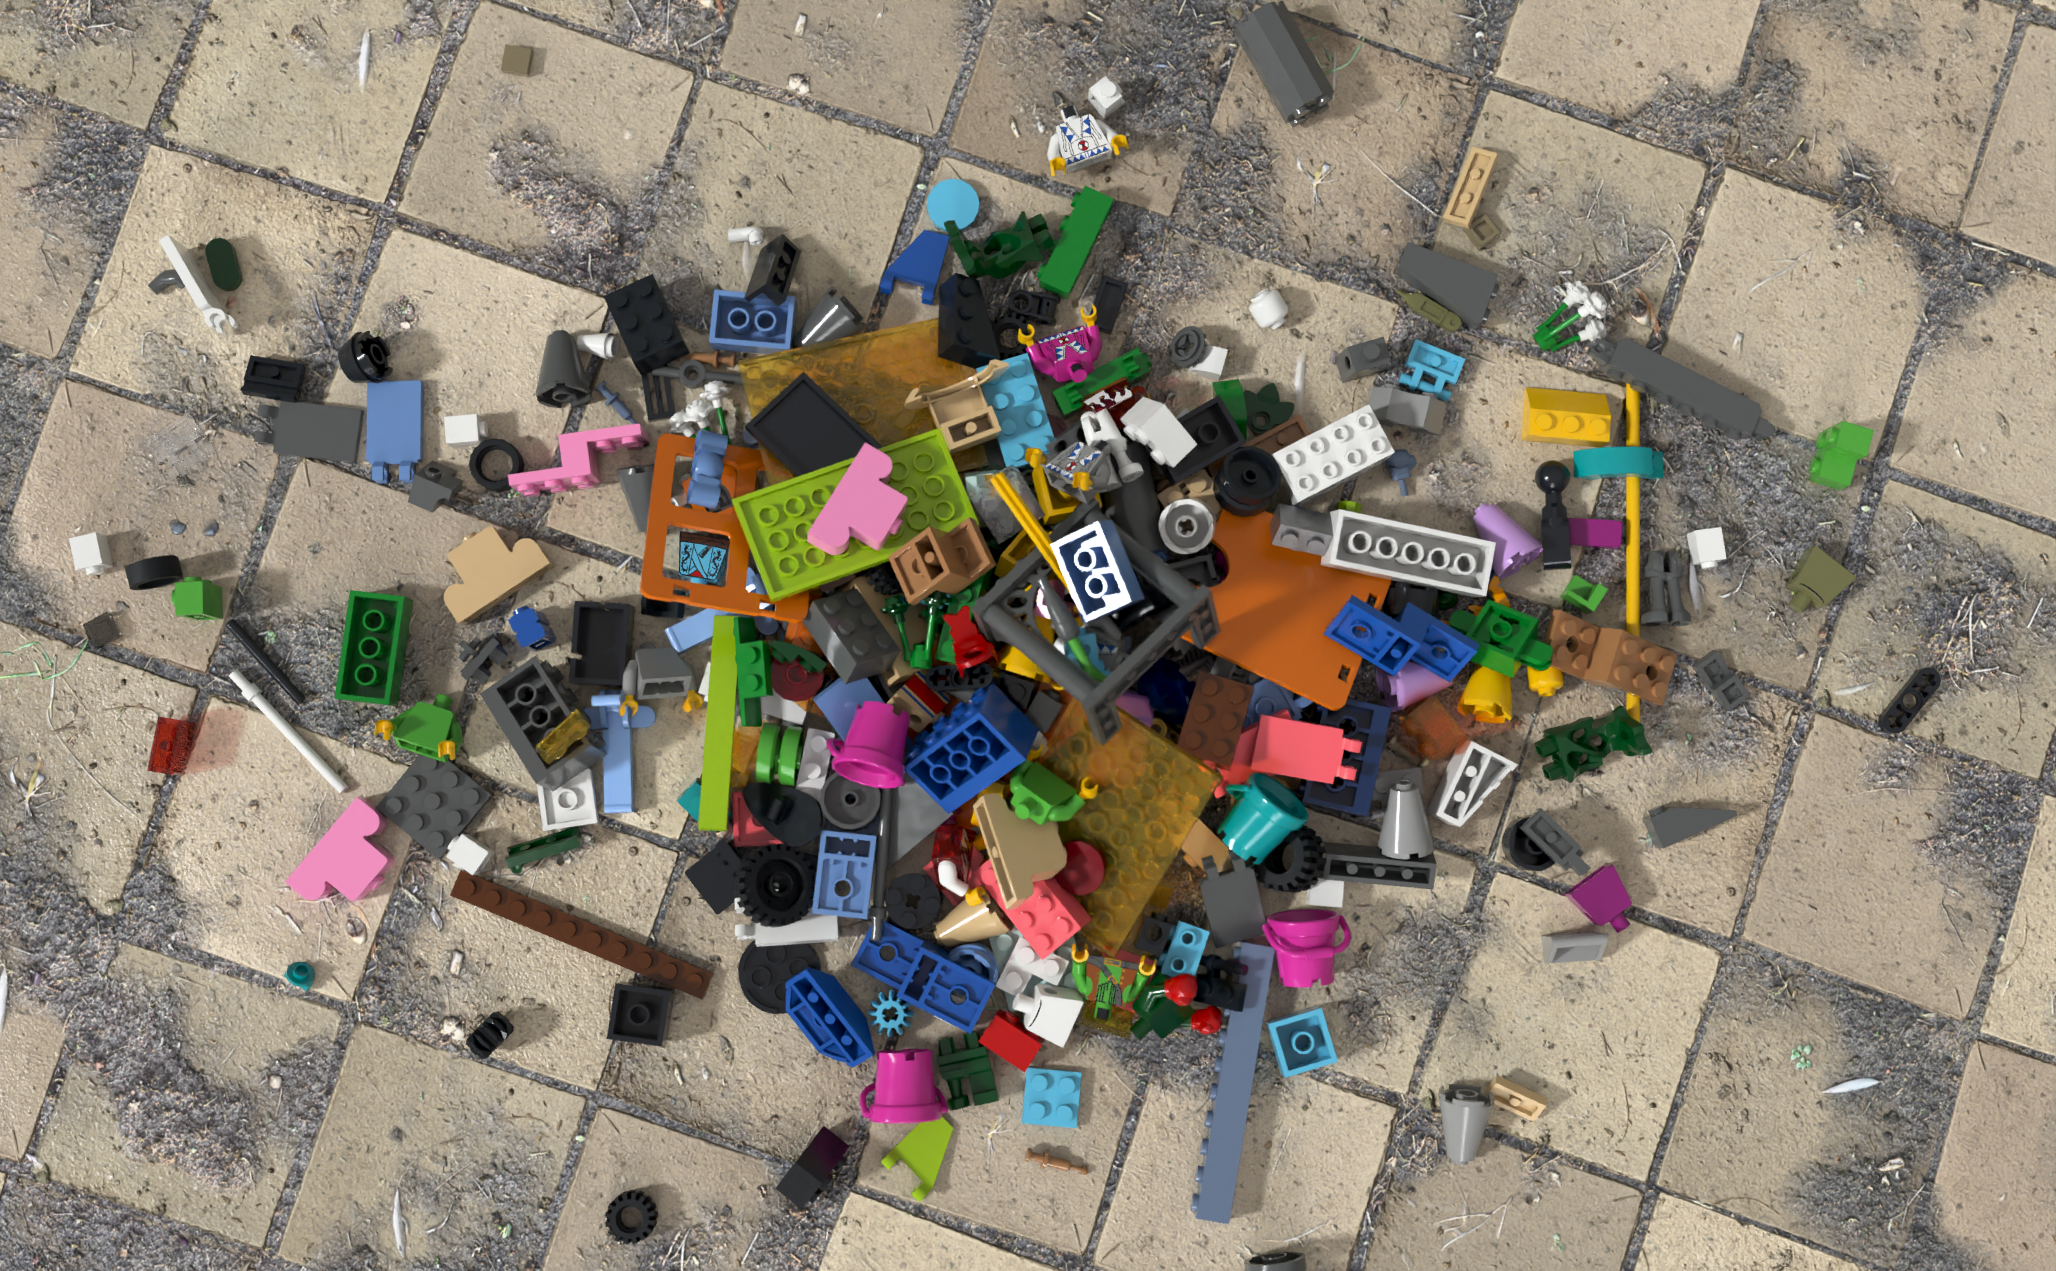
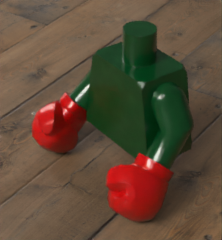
(1167, 1006)

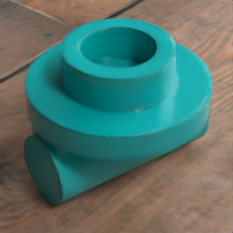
(300, 975)

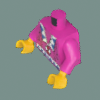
(1067, 353)

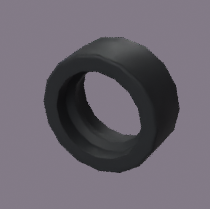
(478, 455)
(154, 572)

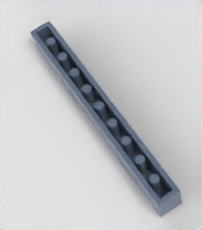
(1232, 1089)

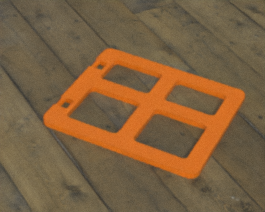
(662, 514)

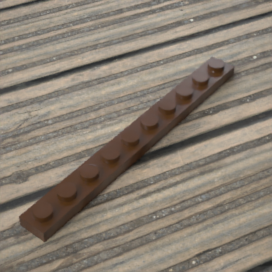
(582, 934)

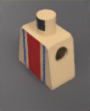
(919, 701)

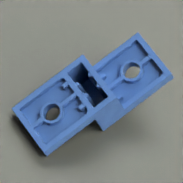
(848, 858)

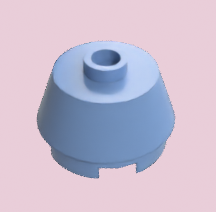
(977, 958)

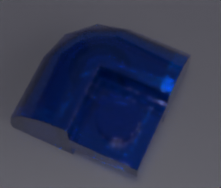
(1167, 690)

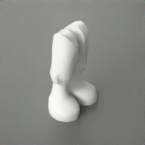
(1110, 433)

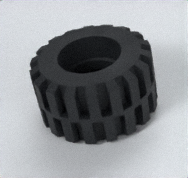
(1305, 867)

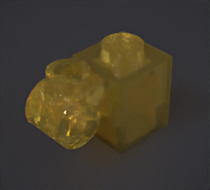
(744, 752)

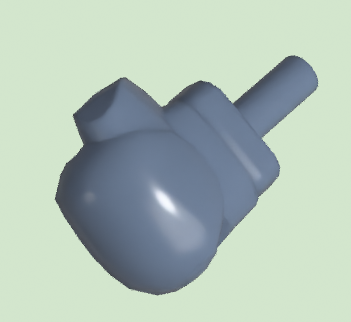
(1399, 468)

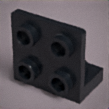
(715, 875)

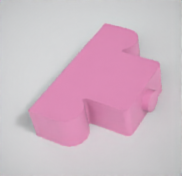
(860, 506)
(345, 856)

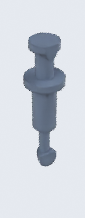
(615, 402)

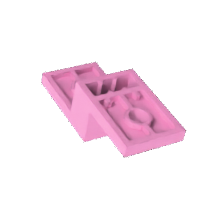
(579, 459)

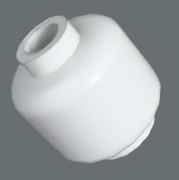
(1268, 308)

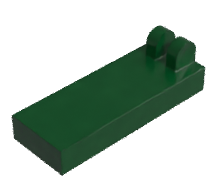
(542, 848)

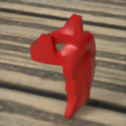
(968, 643)

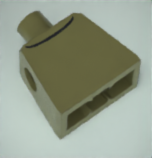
(1817, 580)

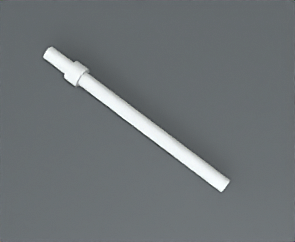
(253, 693)

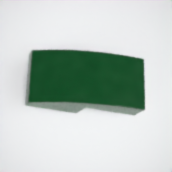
(788, 653)

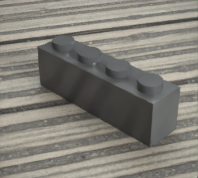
(1370, 866)

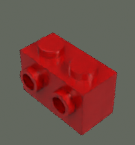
(1011, 1039)

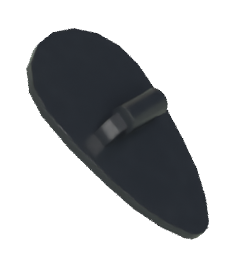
(785, 812)

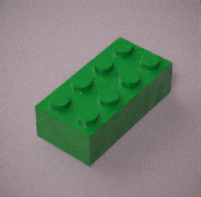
(373, 648)

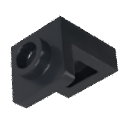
(663, 609)

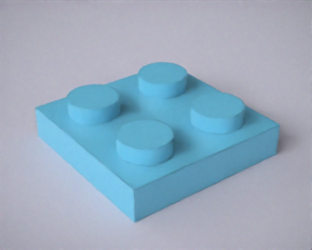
(1051, 1097)

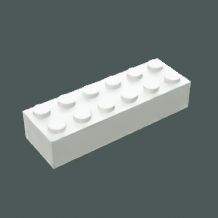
(1409, 553)

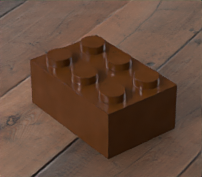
(1215, 719)

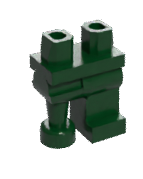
(965, 1063)

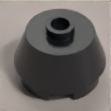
(365, 358)

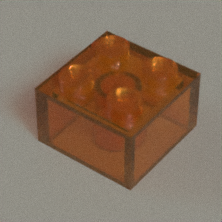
(1432, 728)

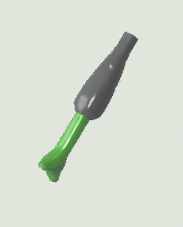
(1067, 627)

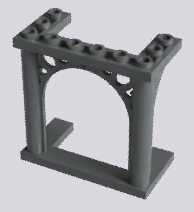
(1000, 626)

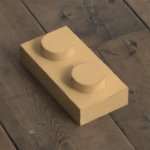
(1517, 1098)

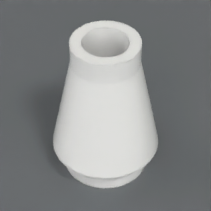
(601, 345)

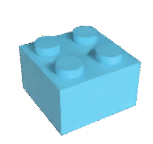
(1301, 1041)

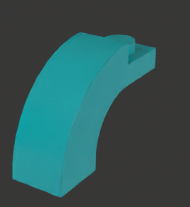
(1618, 462)

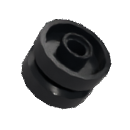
(1247, 481)

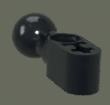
(1552, 479)

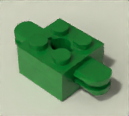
(1512, 630)

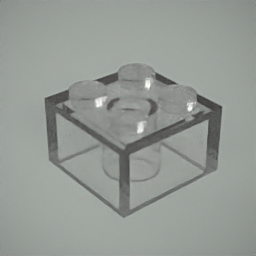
(995, 511)

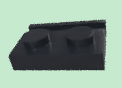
(273, 379)

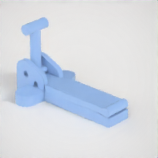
(699, 627)
(618, 736)

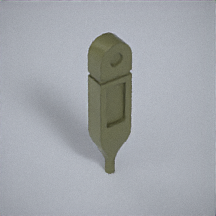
(1431, 311)

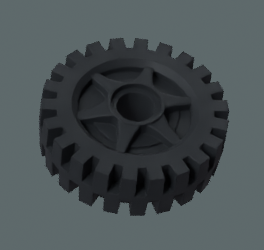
(757, 889)

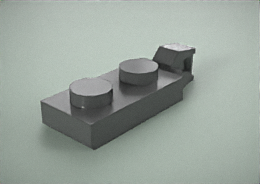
(1555, 842)

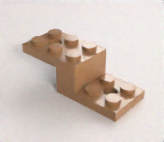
(1609, 657)

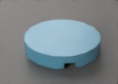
(953, 201)

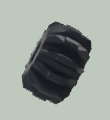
(489, 1035)

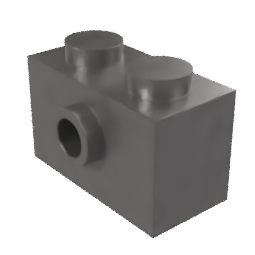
(1301, 529)

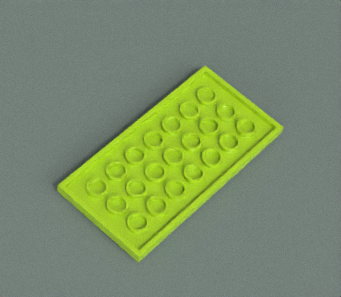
(782, 514)

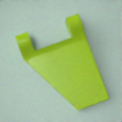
(922, 1152)

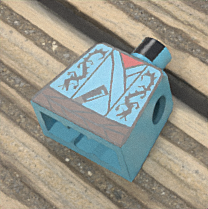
(702, 557)

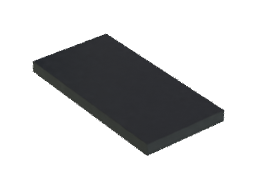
(808, 429)

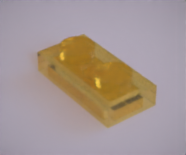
(568, 731)

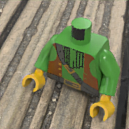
(1109, 980)

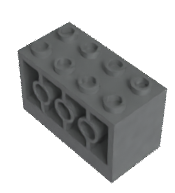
(528, 708)

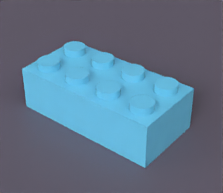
(1018, 411)

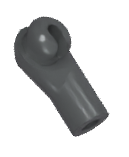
(164, 279)

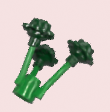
(896, 606)

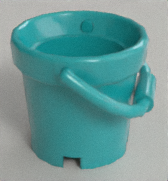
(1261, 816)

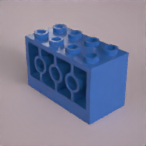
(970, 748)

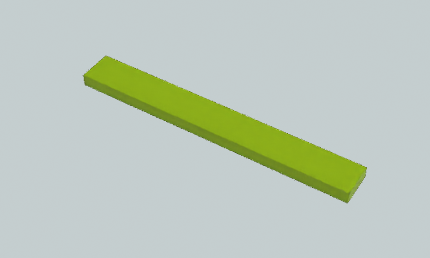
(719, 728)

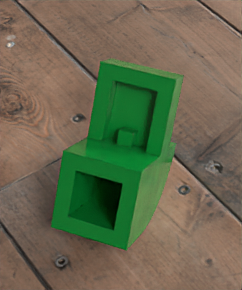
(1233, 398)

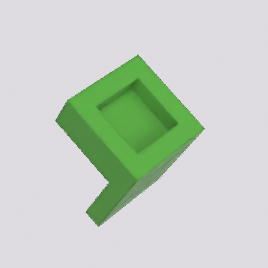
(1583, 594)

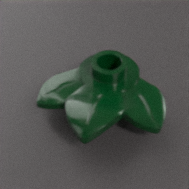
(1266, 405)

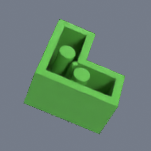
(1837, 454)

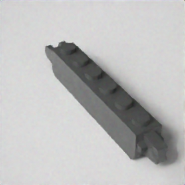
(1681, 388)

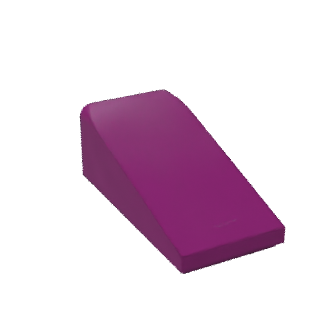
(1595, 533)

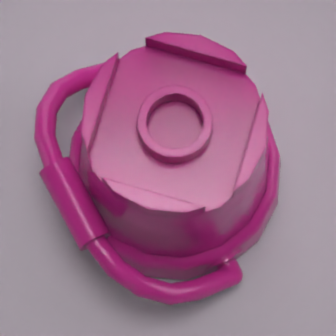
(873, 747)
(1306, 945)
(904, 1089)

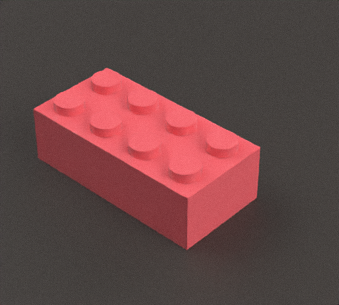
(1045, 917)

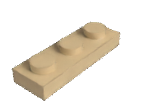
(1470, 187)

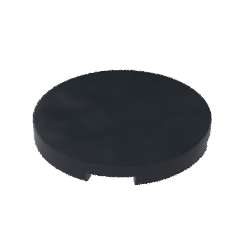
(766, 970)

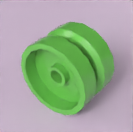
(779, 754)

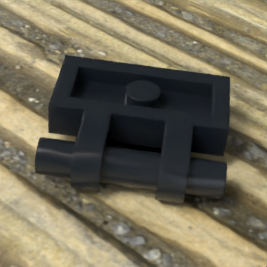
(1221, 992)

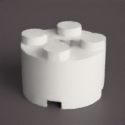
(1173, 531)

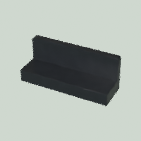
(774, 270)

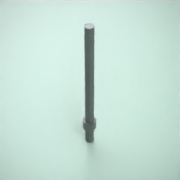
(878, 910)

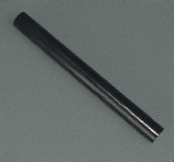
(265, 661)

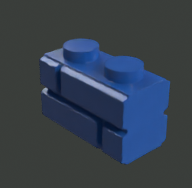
(531, 628)

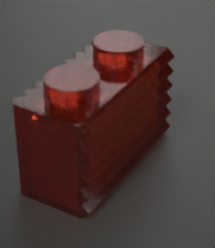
(171, 746)

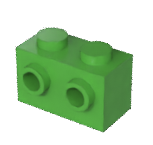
(197, 599)

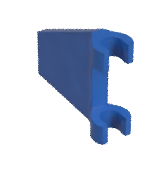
(919, 265)

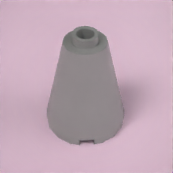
(1405, 823)
(1464, 1119)

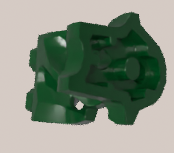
(1015, 246)
(1573, 740)

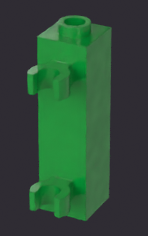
(1131, 365)

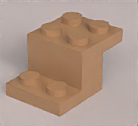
(941, 561)

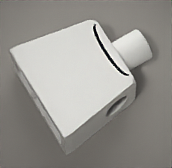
(1050, 1011)

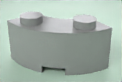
(1419, 412)

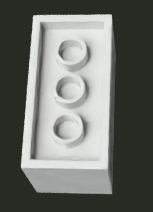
(1332, 457)

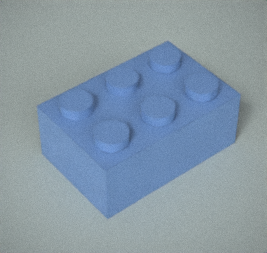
(752, 325)
(1097, 571)

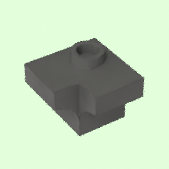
(433, 485)

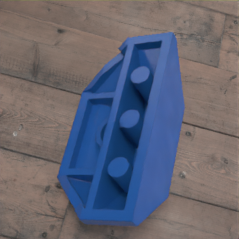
(828, 1017)

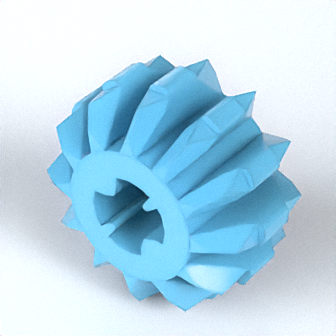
(893, 1022)

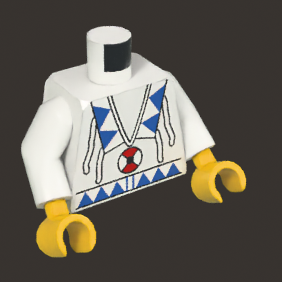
(1081, 142)

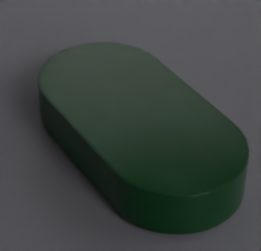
(223, 264)

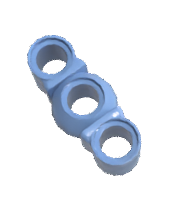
(707, 469)

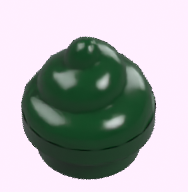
(1447, 599)

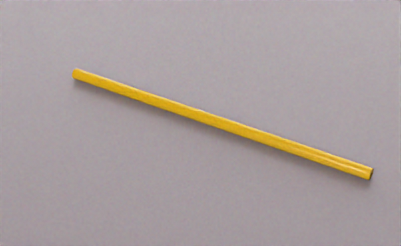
(1632, 536)

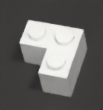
(1157, 426)

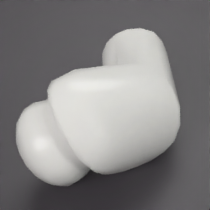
(751, 234)

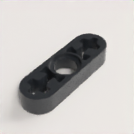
(952, 672)
(1904, 720)

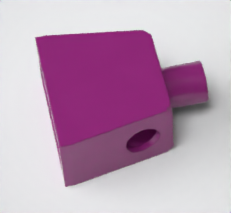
(1602, 898)

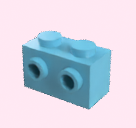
(1183, 949)

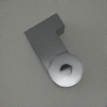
(1067, 438)

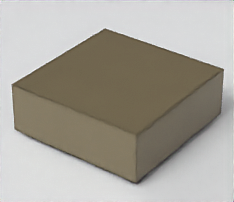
(517, 60)
(1482, 231)

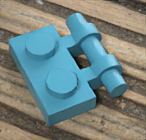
(1435, 363)

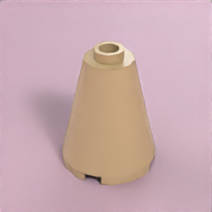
(972, 924)

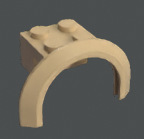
(962, 409)

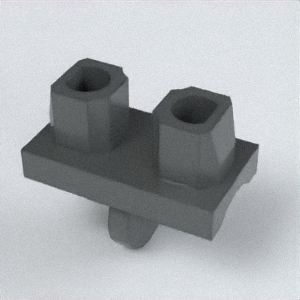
(473, 668)

